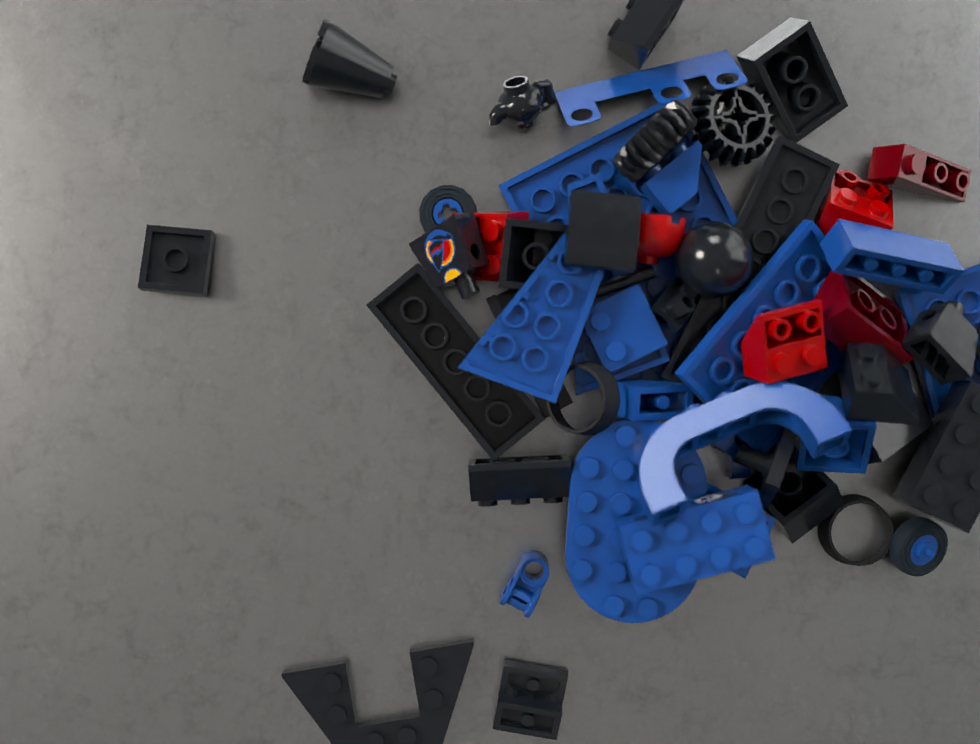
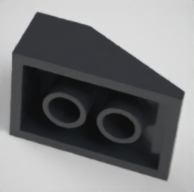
(794, 76)

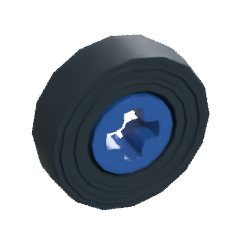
(440, 197)

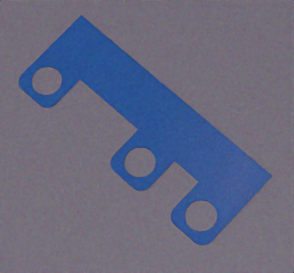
(654, 79)

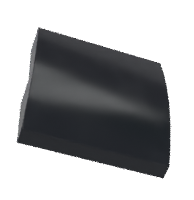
(602, 231)
(530, 699)

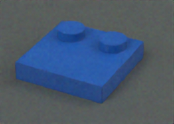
(623, 329)

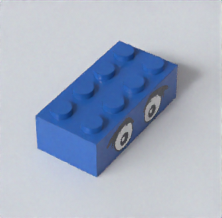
(710, 539)

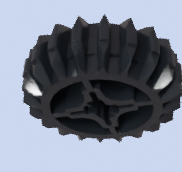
(725, 133)
(655, 140)

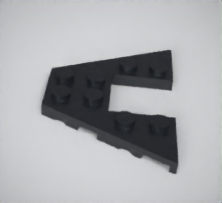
(329, 698)

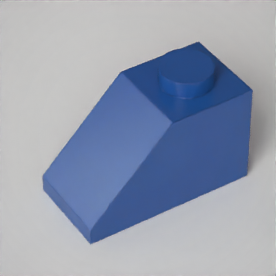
(652, 399)

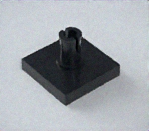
(770, 465)

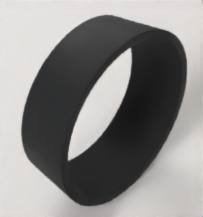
(609, 406)
(825, 528)

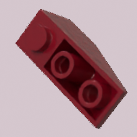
(918, 172)

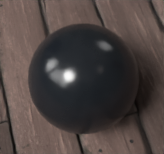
(714, 259)

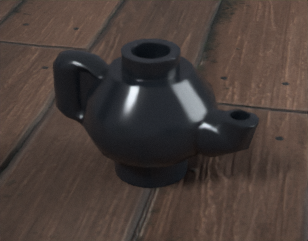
(522, 102)

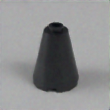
(347, 64)

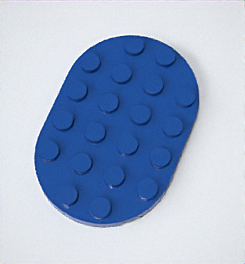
(607, 489)

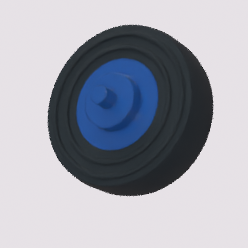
(918, 546)

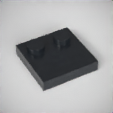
(176, 260)

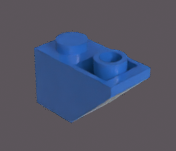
(675, 183)

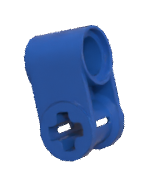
(524, 588)

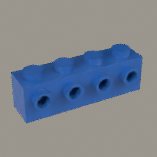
(890, 257)

